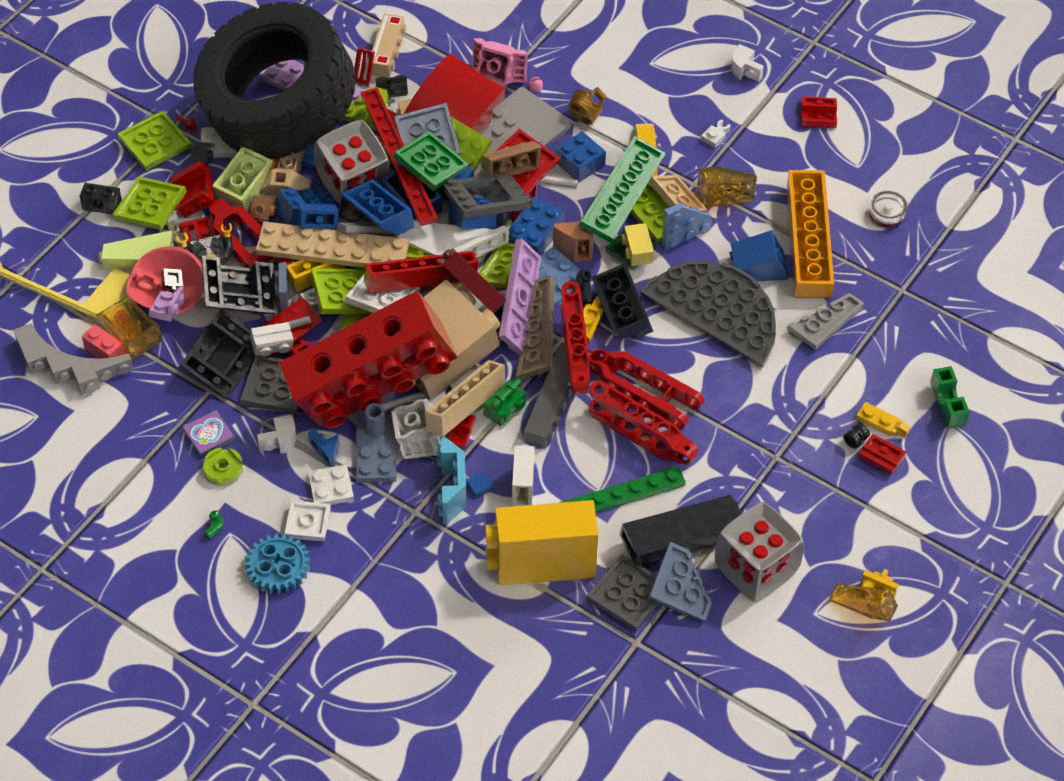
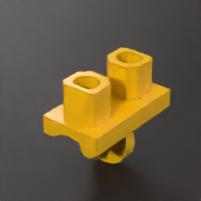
(880, 581)

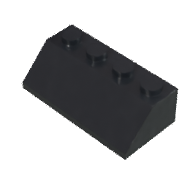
(622, 303)

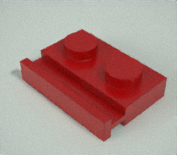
(882, 454)

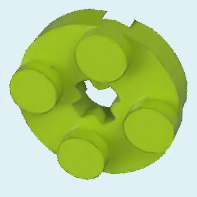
(225, 475)

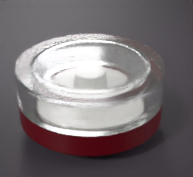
(888, 209)

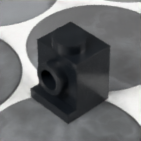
(202, 152)

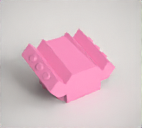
(499, 62)

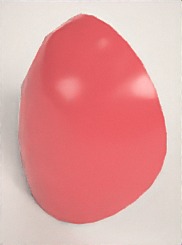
(146, 278)

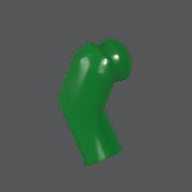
(216, 524)

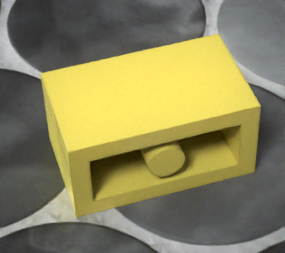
(638, 244)

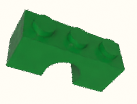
(952, 407)

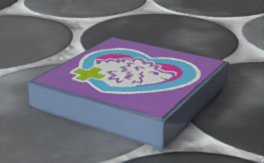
(208, 433)

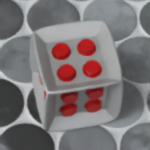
(349, 158)
(759, 551)

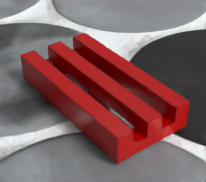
(370, 66)

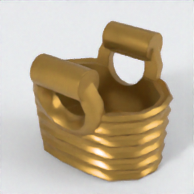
(584, 107)

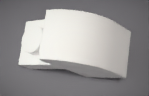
(744, 64)
(283, 437)

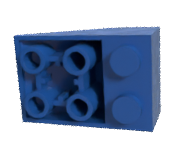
(289, 198)

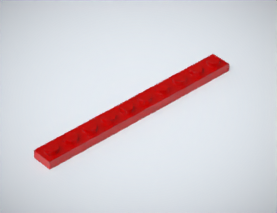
(392, 142)

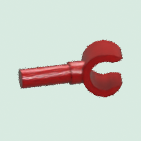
(190, 124)

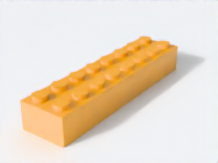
(810, 234)

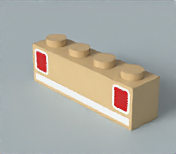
(387, 44)

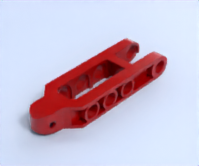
(221, 212)
(574, 326)
(607, 365)
(617, 416)

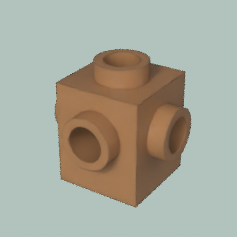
(262, 207)

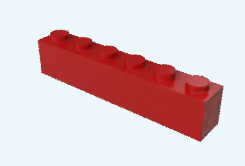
(411, 272)

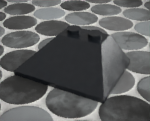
(239, 287)
(221, 354)

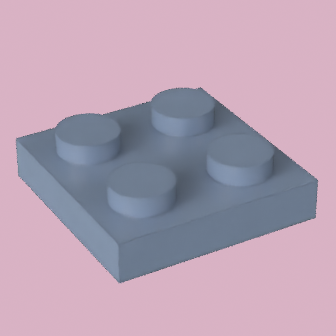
(282, 286)

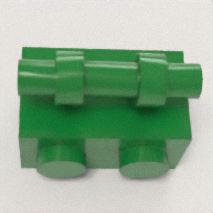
(505, 402)

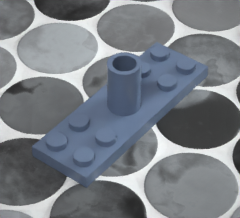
(376, 443)

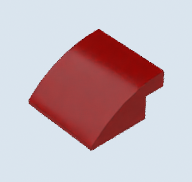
(466, 91)

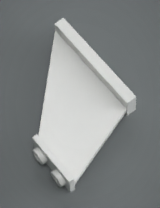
(437, 238)

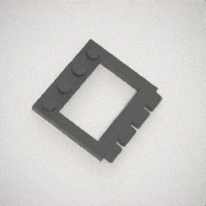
(457, 193)

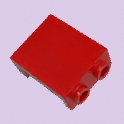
(199, 189)

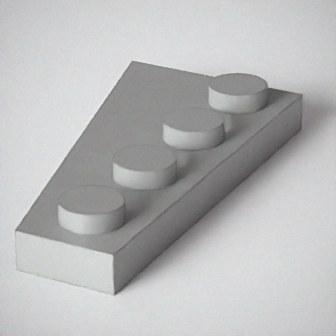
(826, 321)

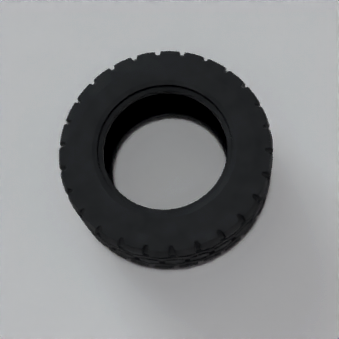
(252, 45)

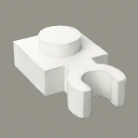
(715, 135)

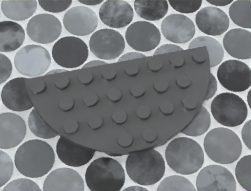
(719, 303)

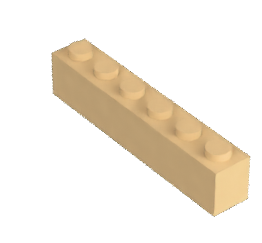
(465, 398)

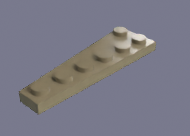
(538, 345)

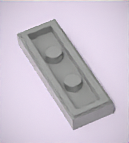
(361, 228)

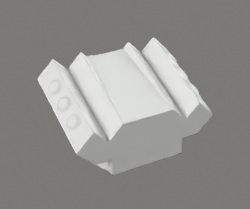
(411, 432)

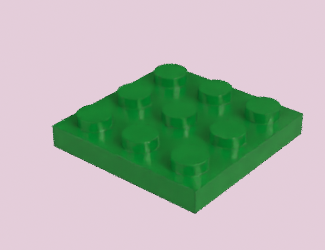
(430, 160)

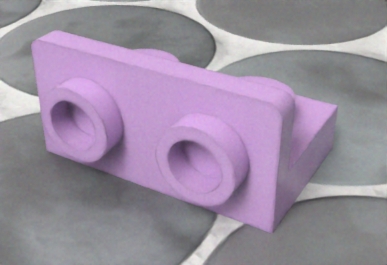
(167, 305)

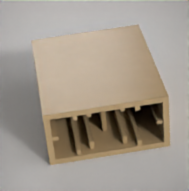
(468, 329)

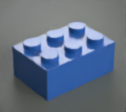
(536, 225)

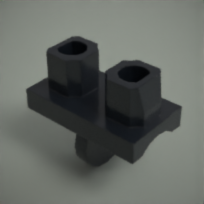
(393, 85)

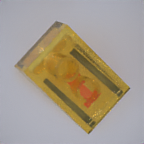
(725, 186)
(131, 327)

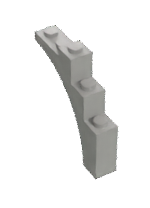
(63, 367)

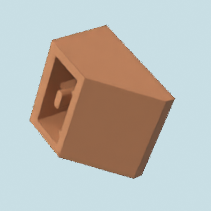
(573, 241)

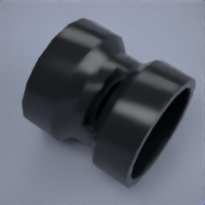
(854, 437)

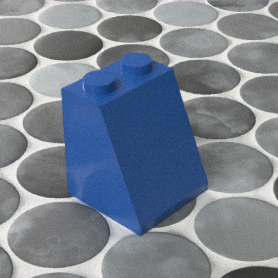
(760, 257)

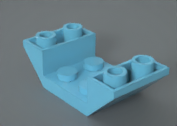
(452, 462)

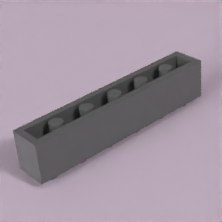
(549, 403)

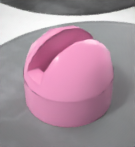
(535, 84)

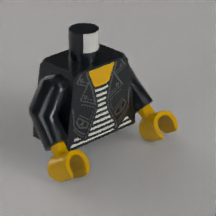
(212, 246)

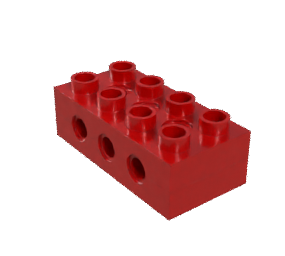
(368, 360)

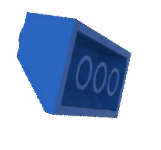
(381, 207)

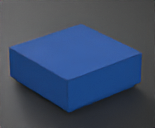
(479, 485)

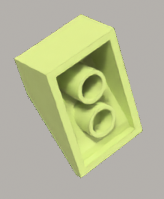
(242, 178)

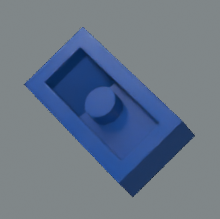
(325, 448)

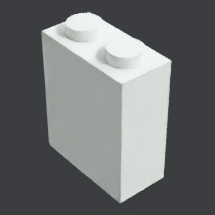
(523, 475)

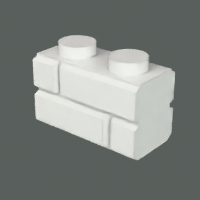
(271, 339)

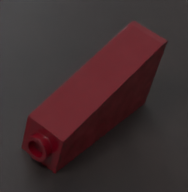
(472, 280)

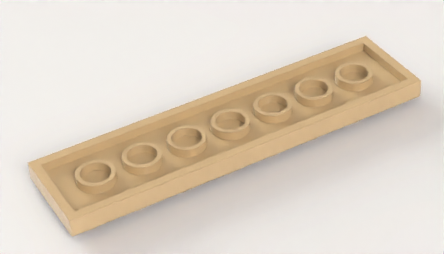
(329, 245)

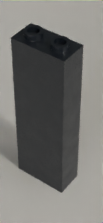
(688, 527)

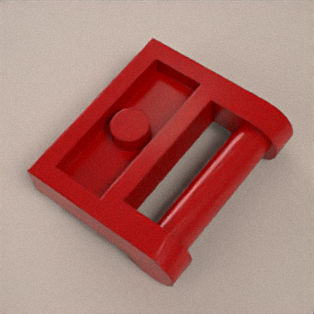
(202, 226)

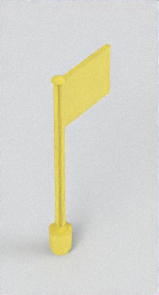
(108, 292)

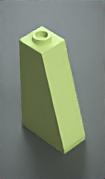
(127, 252)

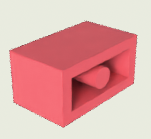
(101, 343)

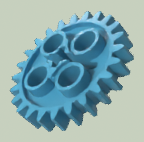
(277, 563)

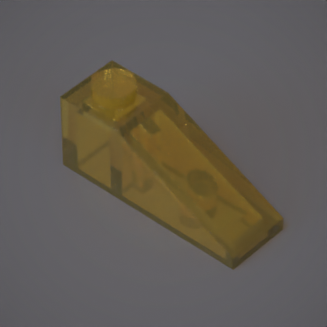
(868, 601)

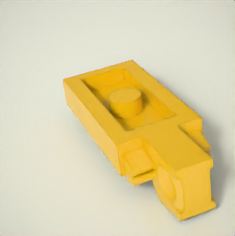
(592, 317)
(882, 421)

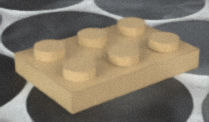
(674, 191)

